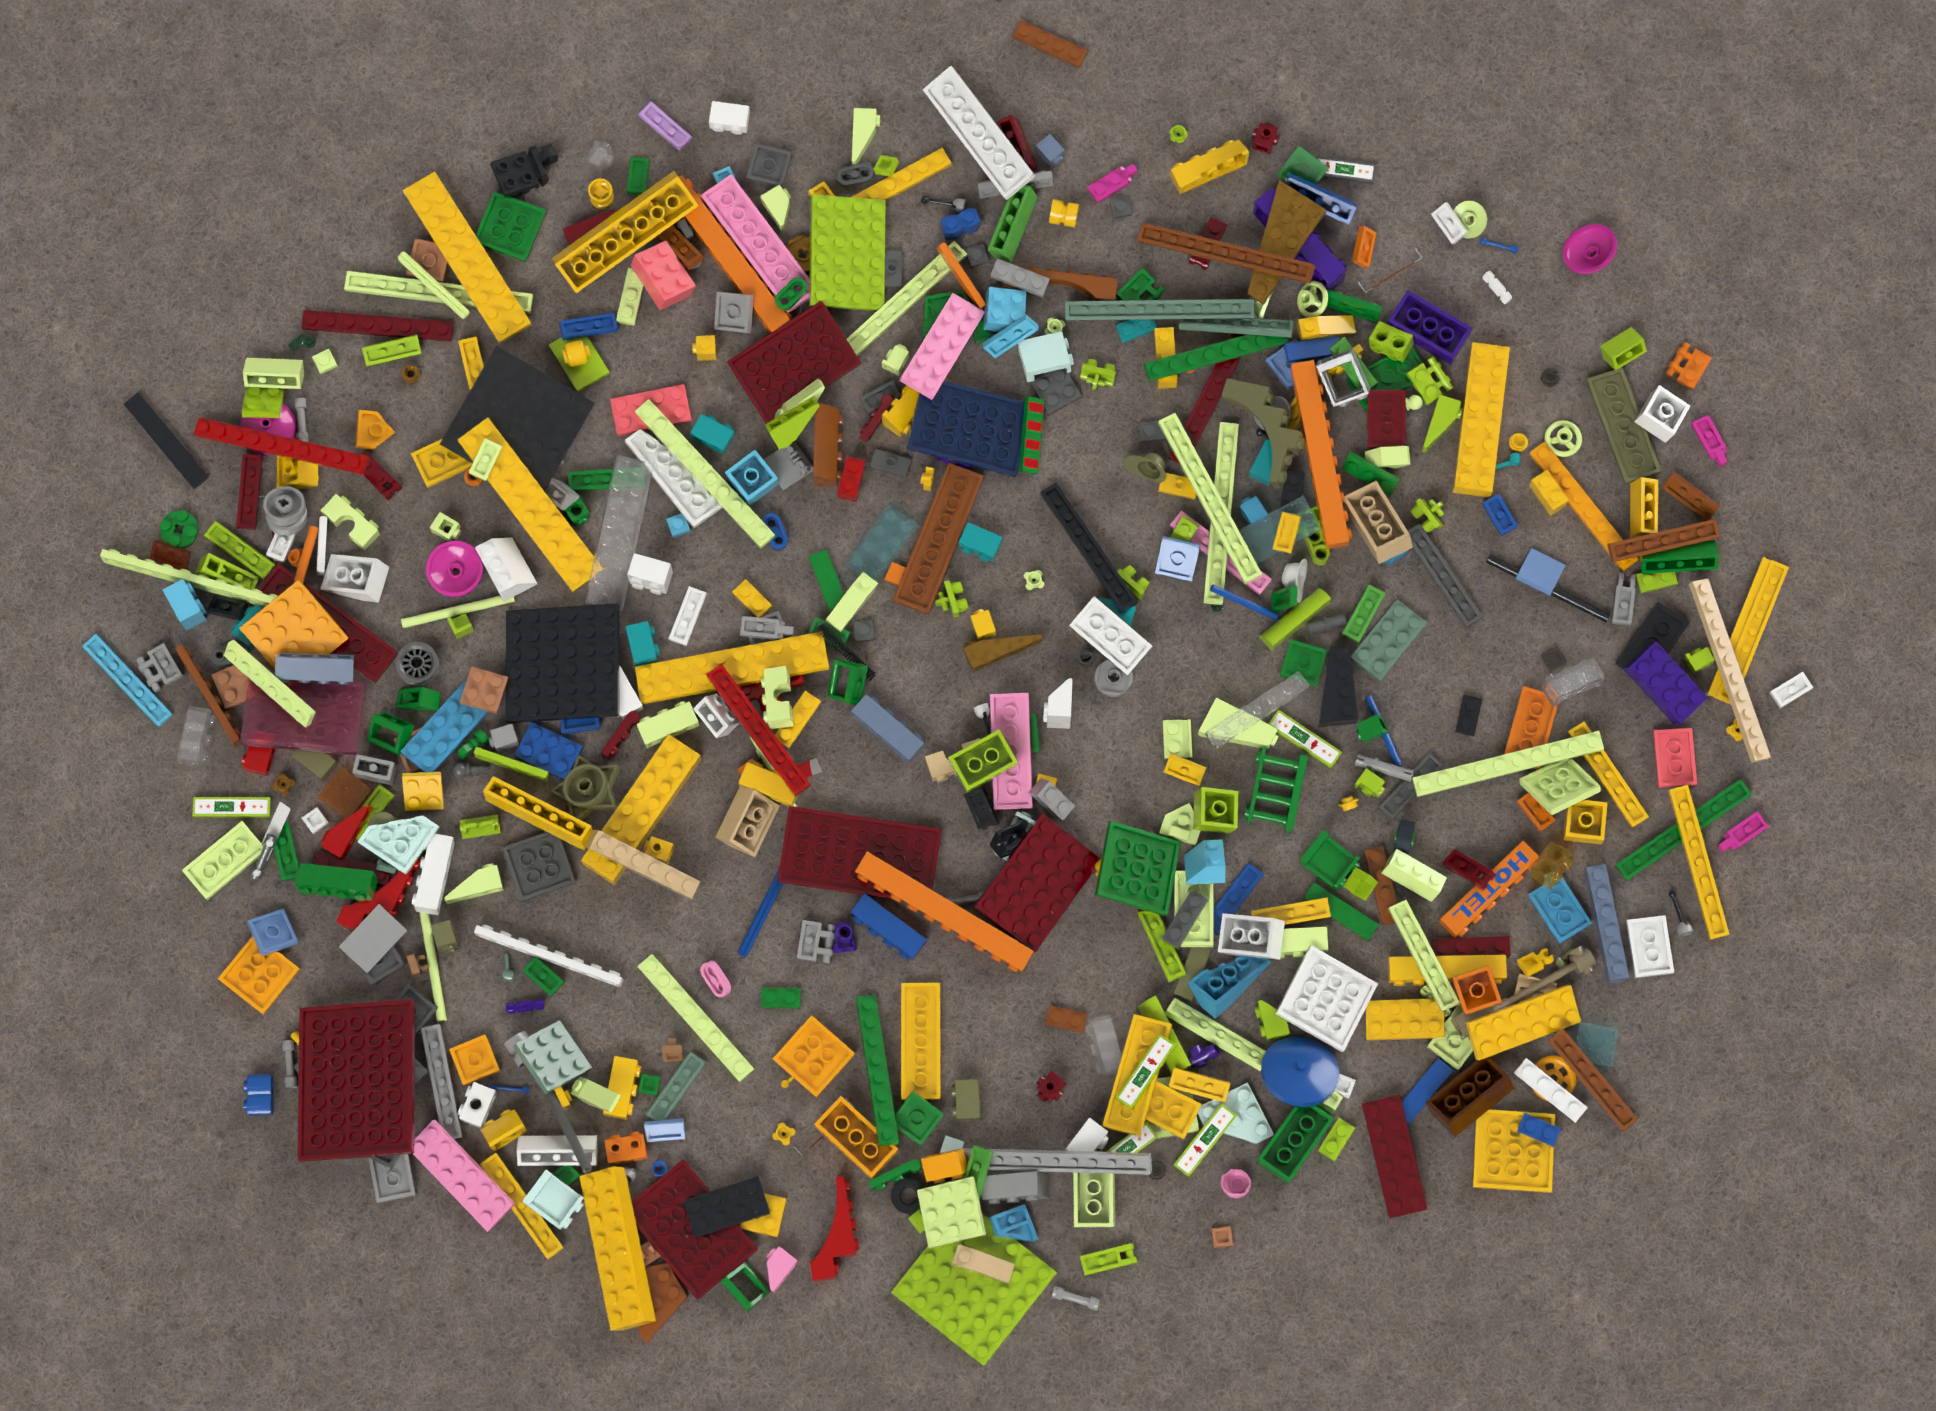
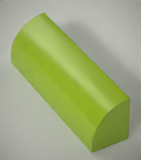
(1295, 618)
(1152, 1009)

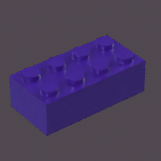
(1430, 327)
(1665, 683)

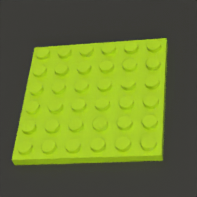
(969, 1306)

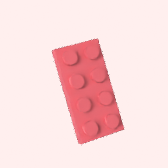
(670, 401)

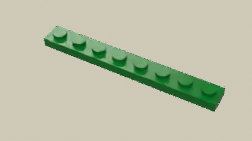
(1210, 355)
(1671, 837)
(877, 1070)

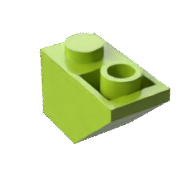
(1272, 1024)

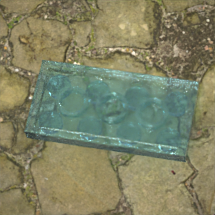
(1262, 533)
(882, 544)

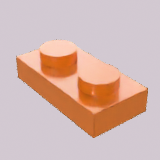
(1364, 247)
(1535, 812)

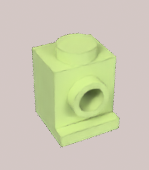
(896, 359)
(442, 522)

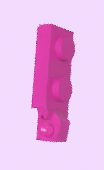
(1111, 183)
(1710, 439)
(1743, 832)

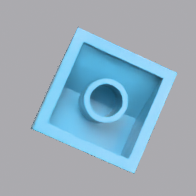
(1205, 863)

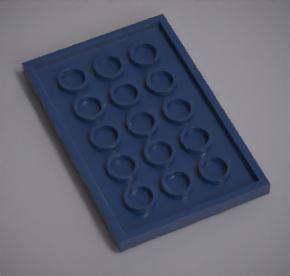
(969, 428)

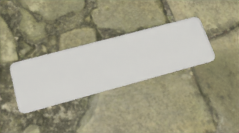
(277, 822)

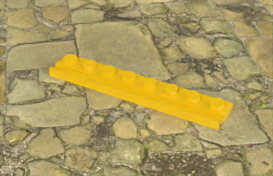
(1752, 620)

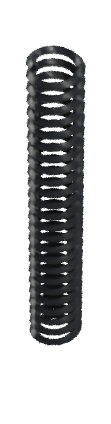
(828, 633)

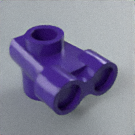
(844, 943)
(1199, 1057)

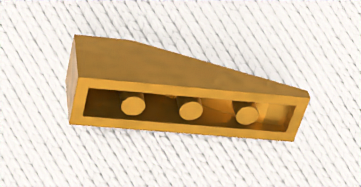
(990, 651)

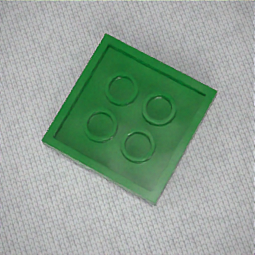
(510, 226)

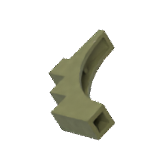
(1283, 441)

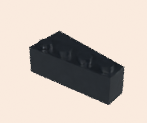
(1339, 696)

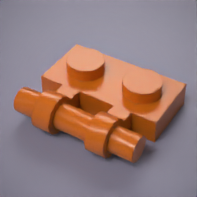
(1693, 369)

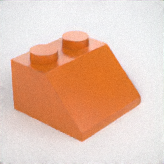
(1476, 989)

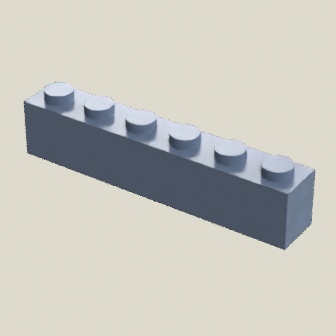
(1606, 924)

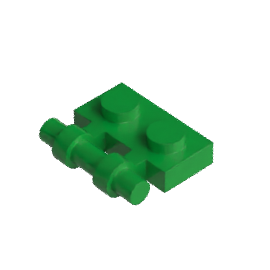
(1137, 286)

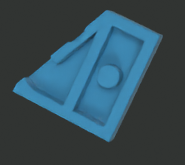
(1014, 1224)

